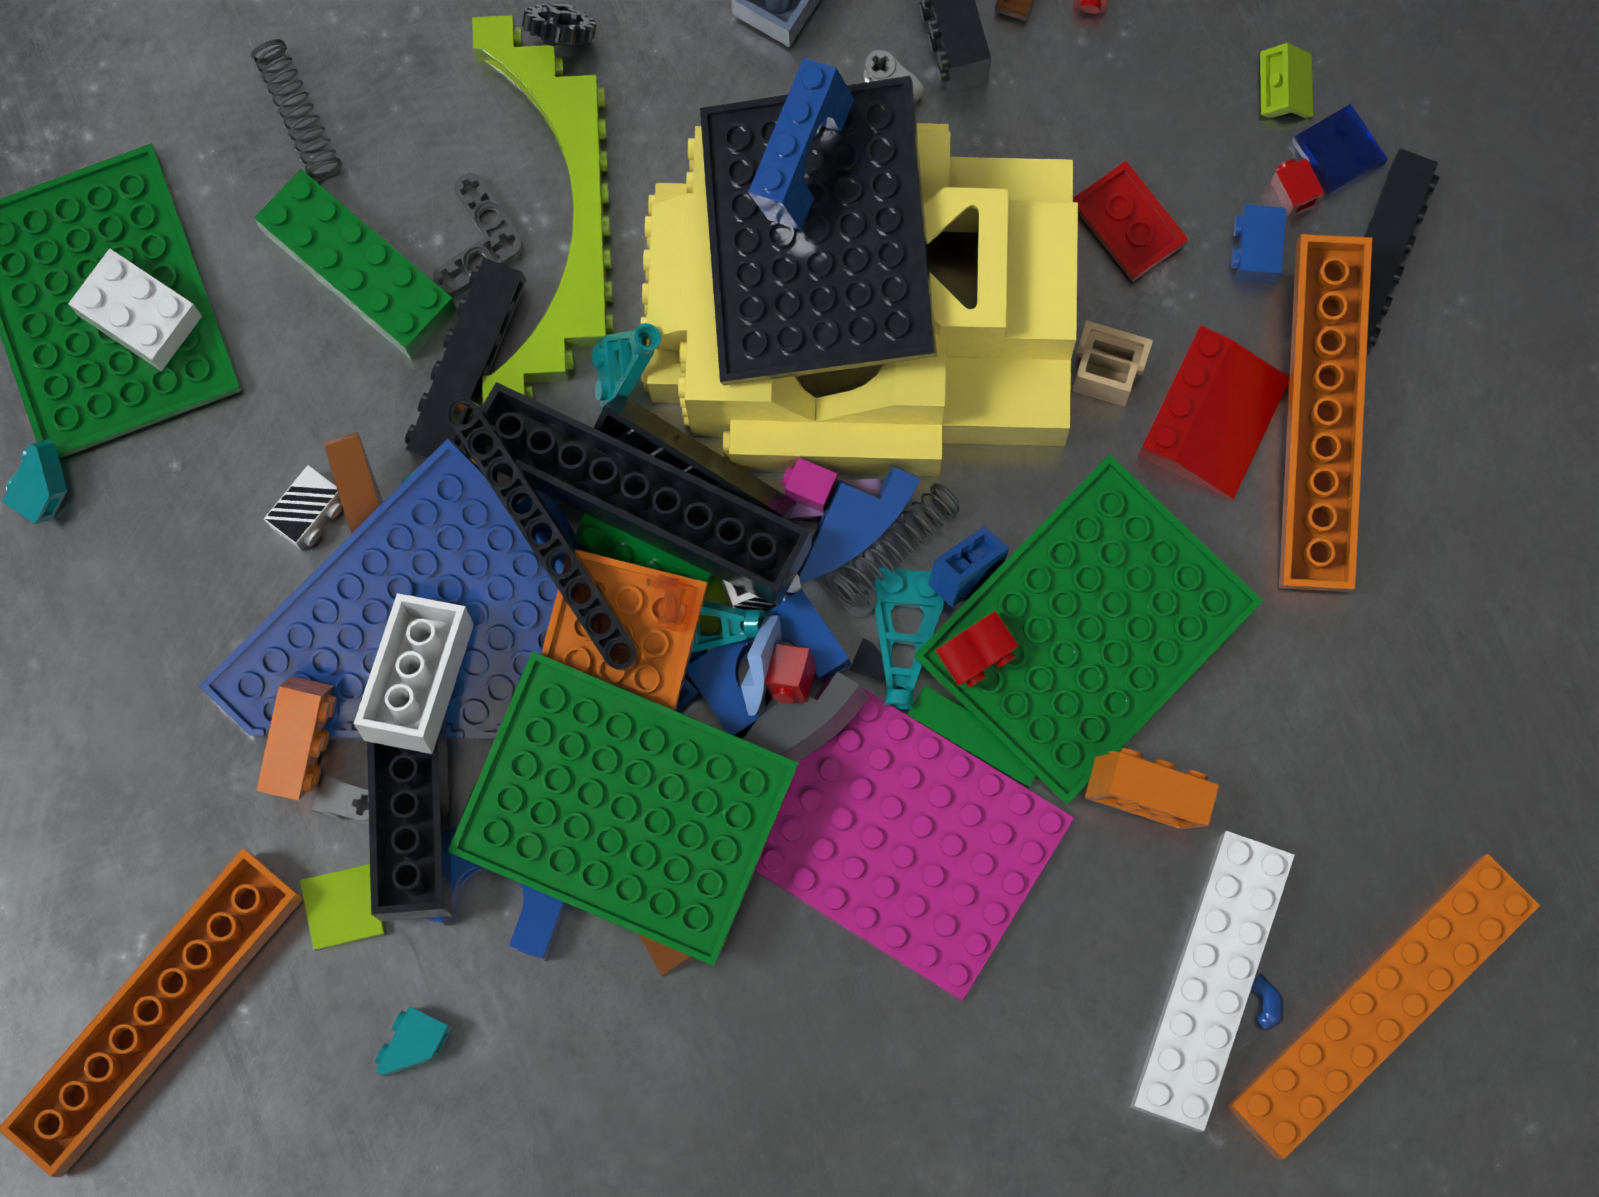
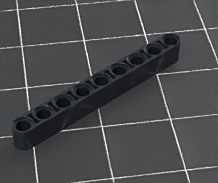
(530, 522)

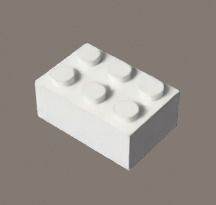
(135, 309)

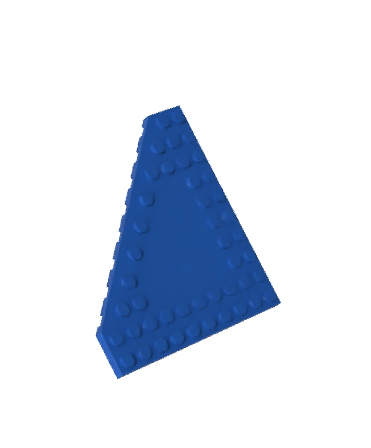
(431, 540)

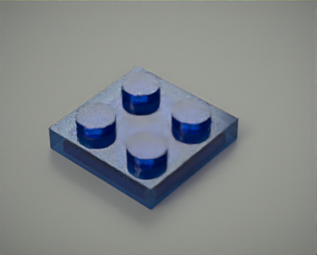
(1340, 149)

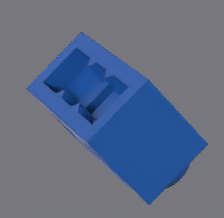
(967, 566)

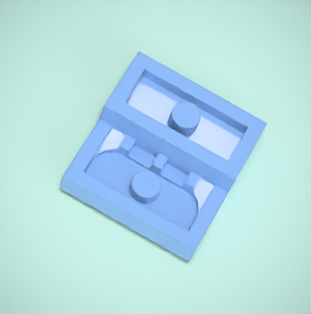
(759, 660)

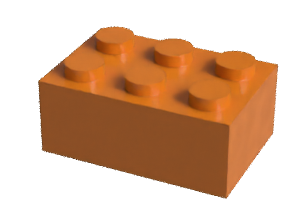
(296, 738)
(1152, 789)

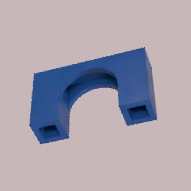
(814, 100)
(718, 670)
(538, 917)

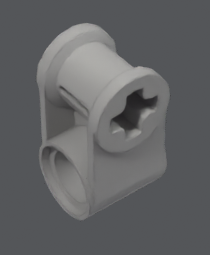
(893, 69)
(341, 801)

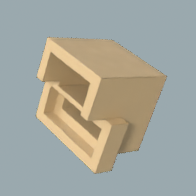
(1109, 362)

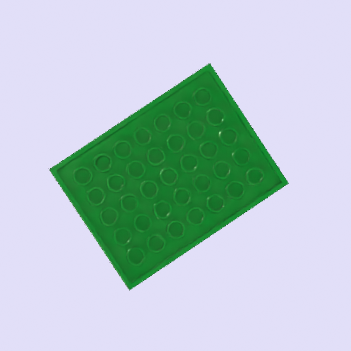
(68, 372)
(1108, 624)
(623, 808)

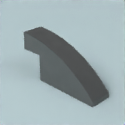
(804, 727)

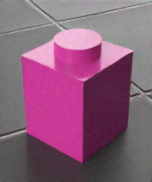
(809, 484)

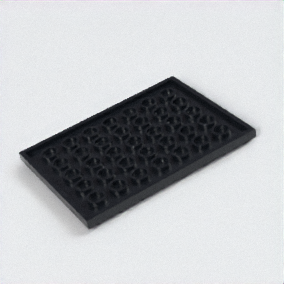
(856, 273)

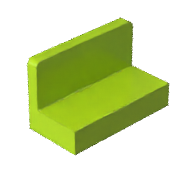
(1286, 81)

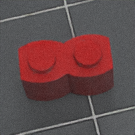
(978, 649)

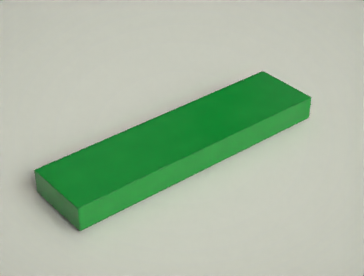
(968, 733)

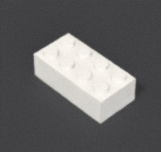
(414, 673)

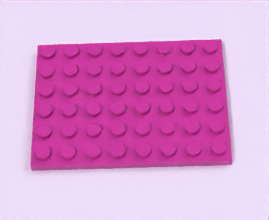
(911, 843)

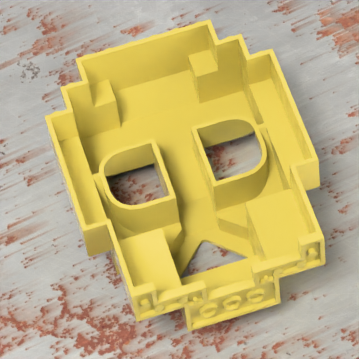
(996, 367)

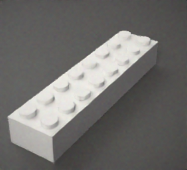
(1212, 981)

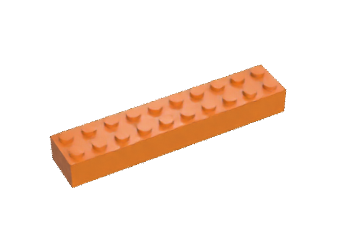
(1325, 413)
(1382, 1007)
(150, 1014)

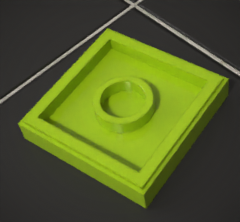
(340, 907)

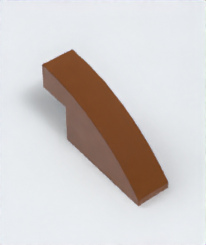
(353, 478)

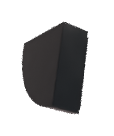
(868, 662)

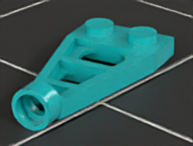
(622, 360)
(912, 590)
(731, 626)

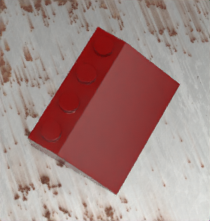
(1215, 414)

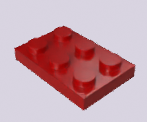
(1129, 221)

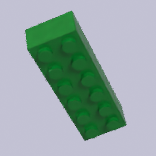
(355, 263)

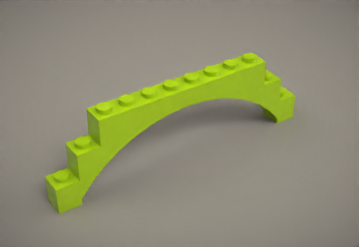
(573, 113)

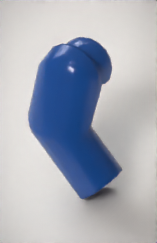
(1272, 1002)

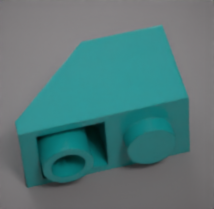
(38, 483)
(415, 1042)

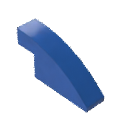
(855, 521)

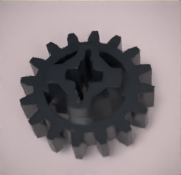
(559, 24)

